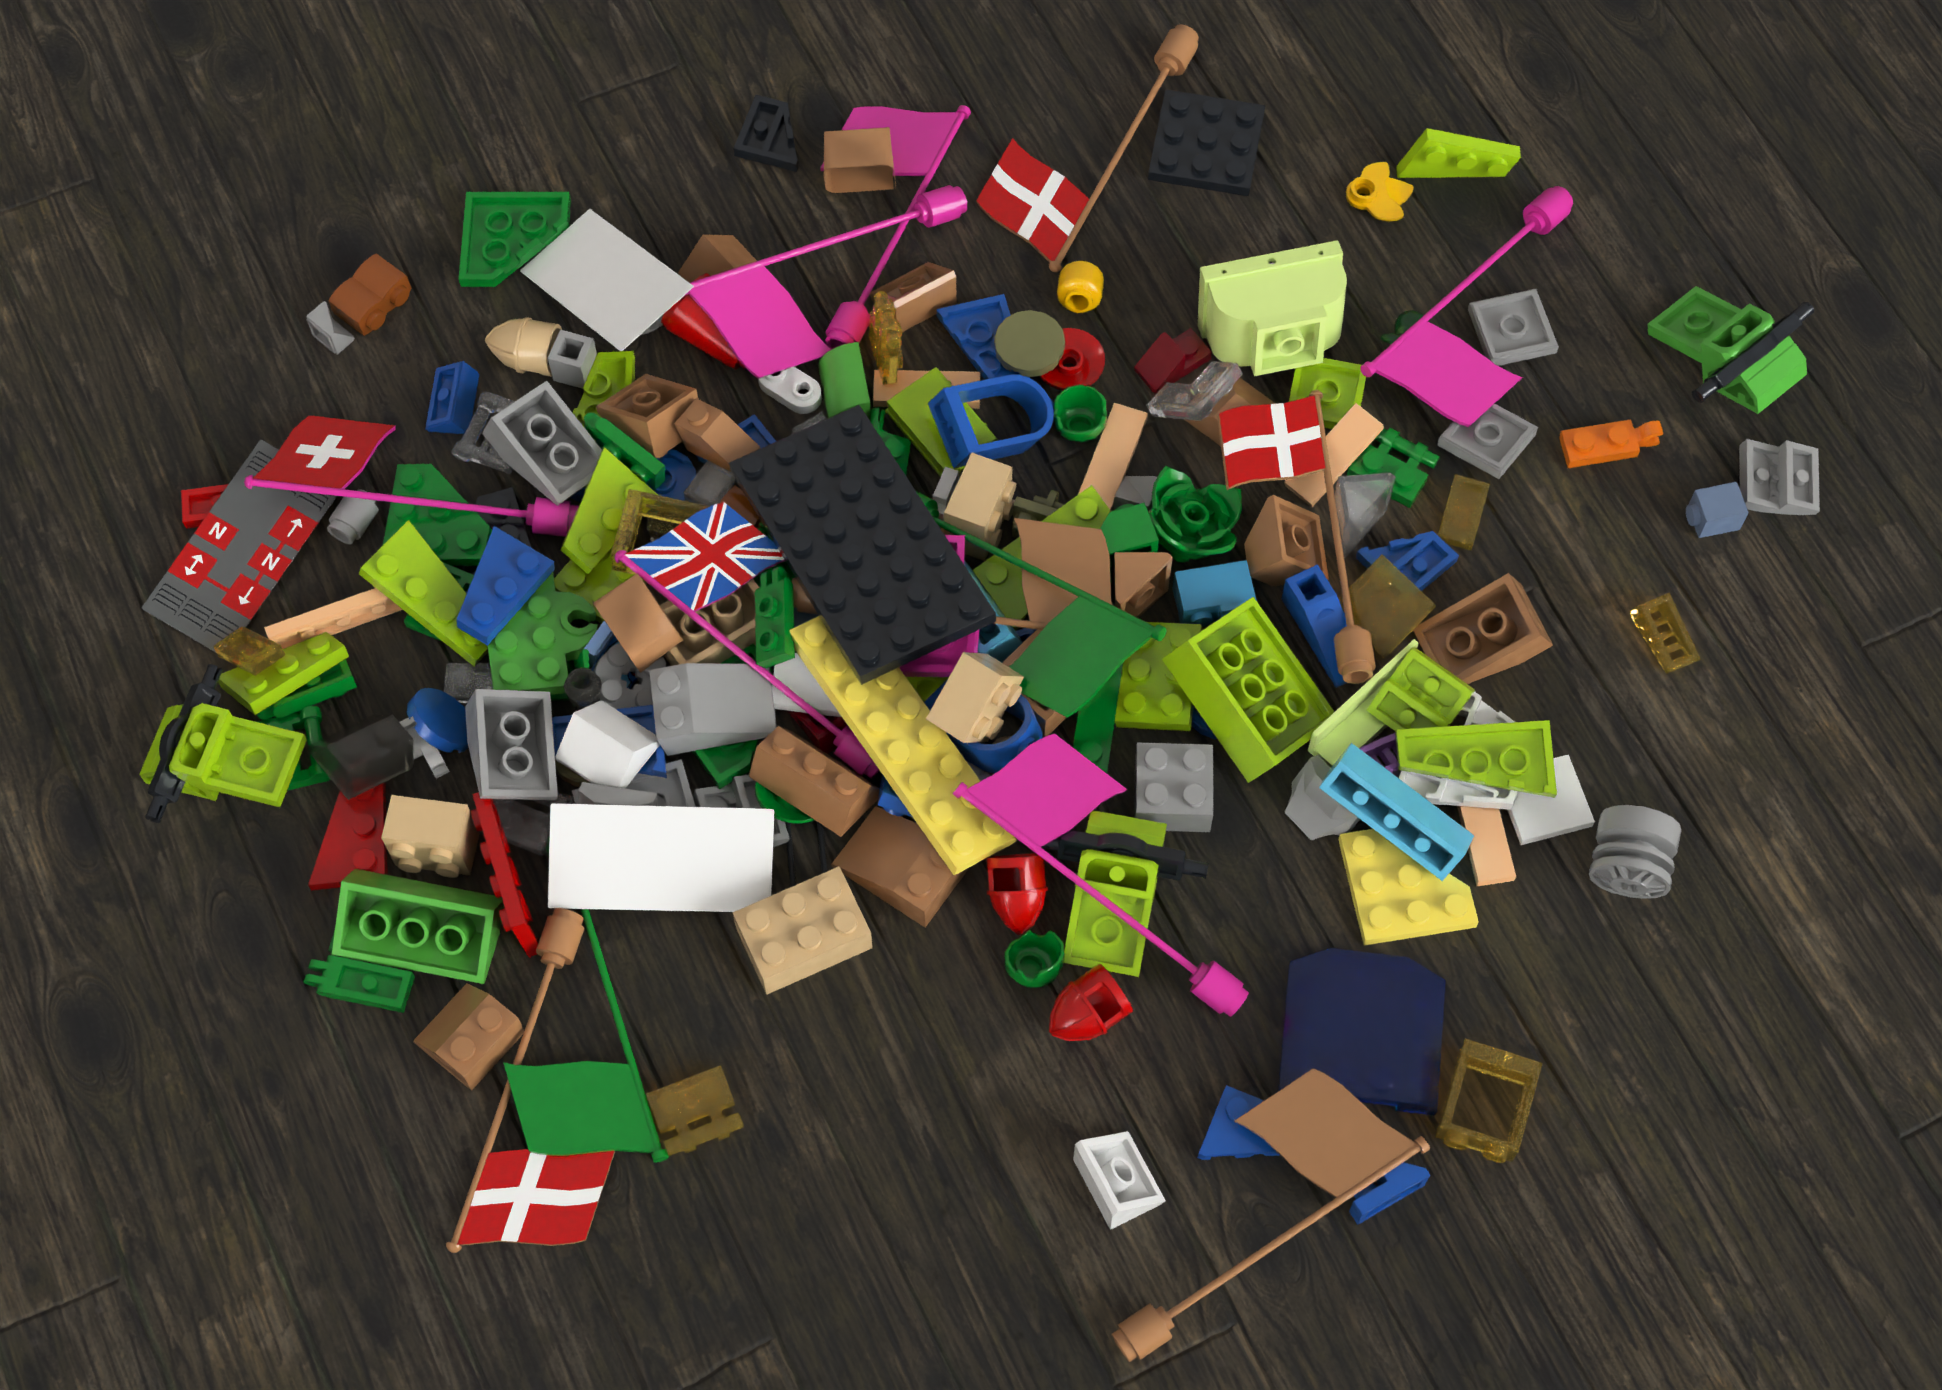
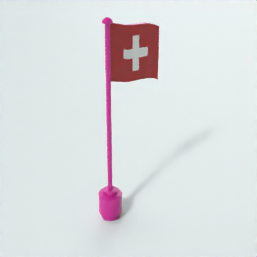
(329, 453)

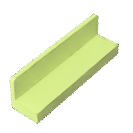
(1351, 721)

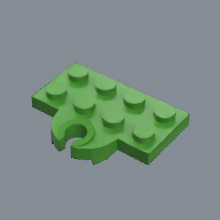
(539, 641)

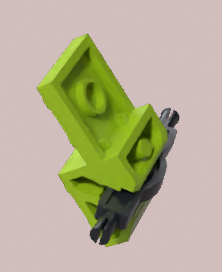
(212, 752)
(1122, 862)

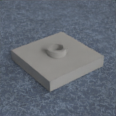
(1513, 327)
(1490, 441)

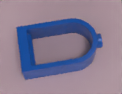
(956, 427)
(996, 756)

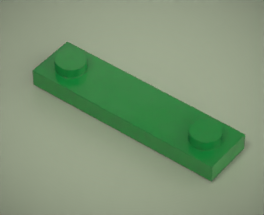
(1097, 722)

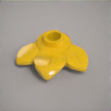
(1382, 192)

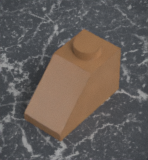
(713, 434)

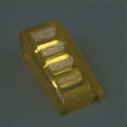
(1671, 617)

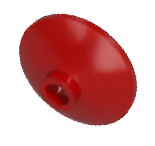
(1083, 352)

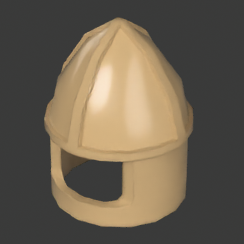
(524, 344)

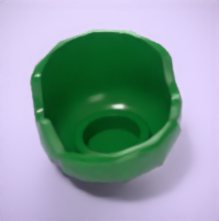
(1080, 413)
(1035, 959)

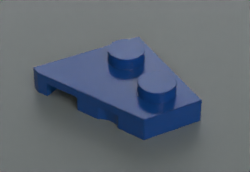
(1418, 558)
(1228, 1137)

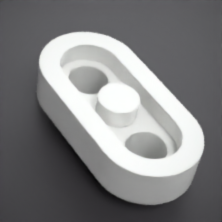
(785, 390)

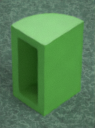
(844, 380)

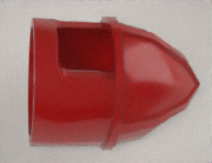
(1017, 889)
(1088, 1006)

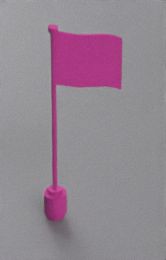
(917, 149)
(760, 314)
(1444, 367)
(1047, 795)

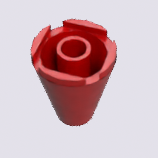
(694, 326)

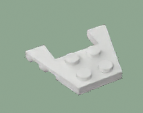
(1459, 793)

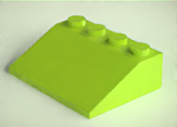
(1249, 689)

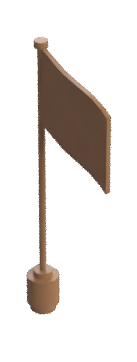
(1062, 550)
(1326, 1140)

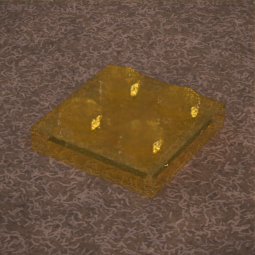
(1387, 605)

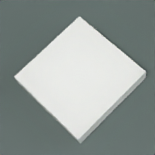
(1545, 817)

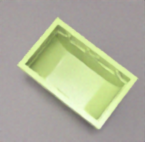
(1274, 312)

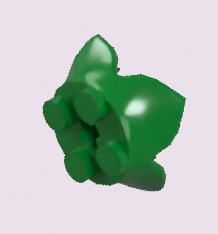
(1193, 520)

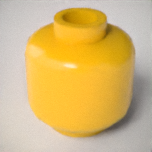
(1080, 286)

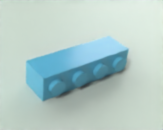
(1397, 812)

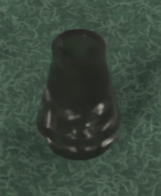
(583, 687)

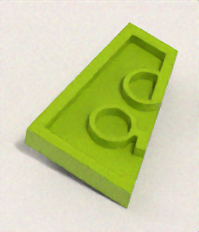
(298, 666)

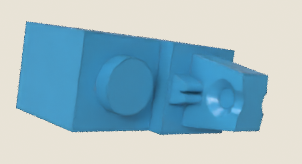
(1211, 591)

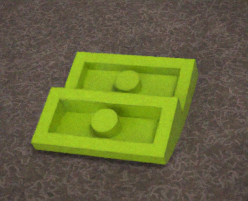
(1420, 695)

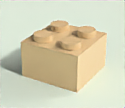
(981, 502)
(976, 698)
(430, 836)

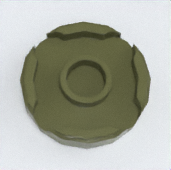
(1029, 343)

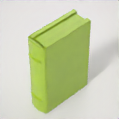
(914, 418)

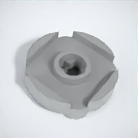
(613, 690)

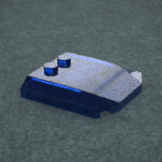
(1367, 1026)

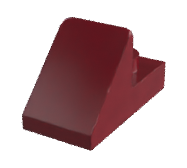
(1172, 359)

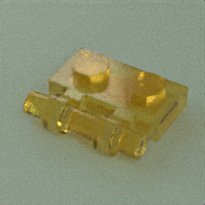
(885, 338)
(692, 1100)

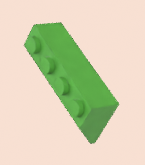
(417, 925)

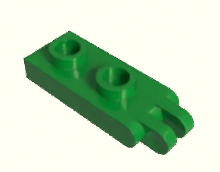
(626, 450)
(774, 618)
(329, 684)
(361, 982)

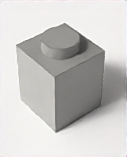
(572, 358)

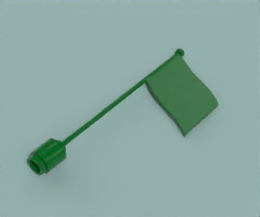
(1077, 647)
(586, 1103)

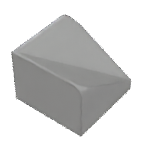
(327, 330)
(1135, 491)

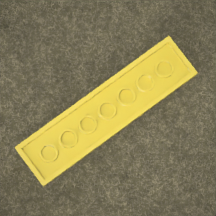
(907, 750)

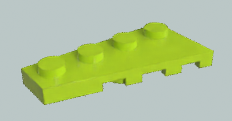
(423, 587)

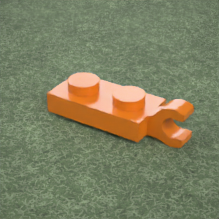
(1607, 442)

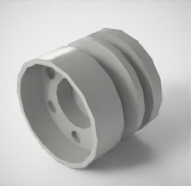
(1635, 851)

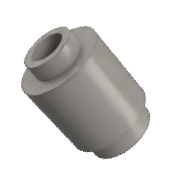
(352, 518)

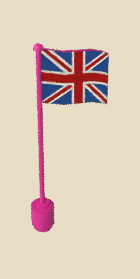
(709, 561)

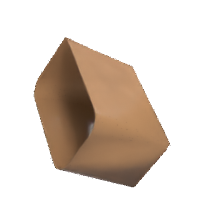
(858, 160)
(638, 622)

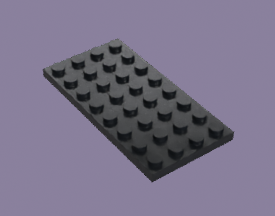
(862, 544)

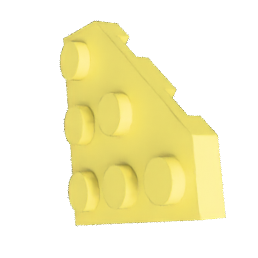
(1399, 896)

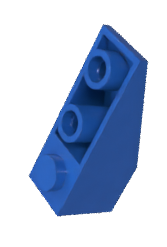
(1317, 614)

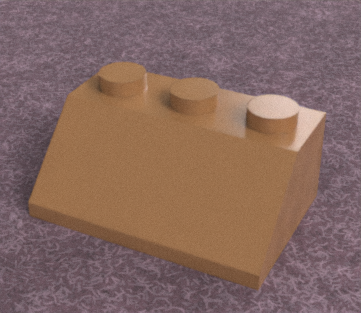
(812, 780)

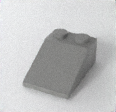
(544, 443)
(710, 706)
(512, 744)

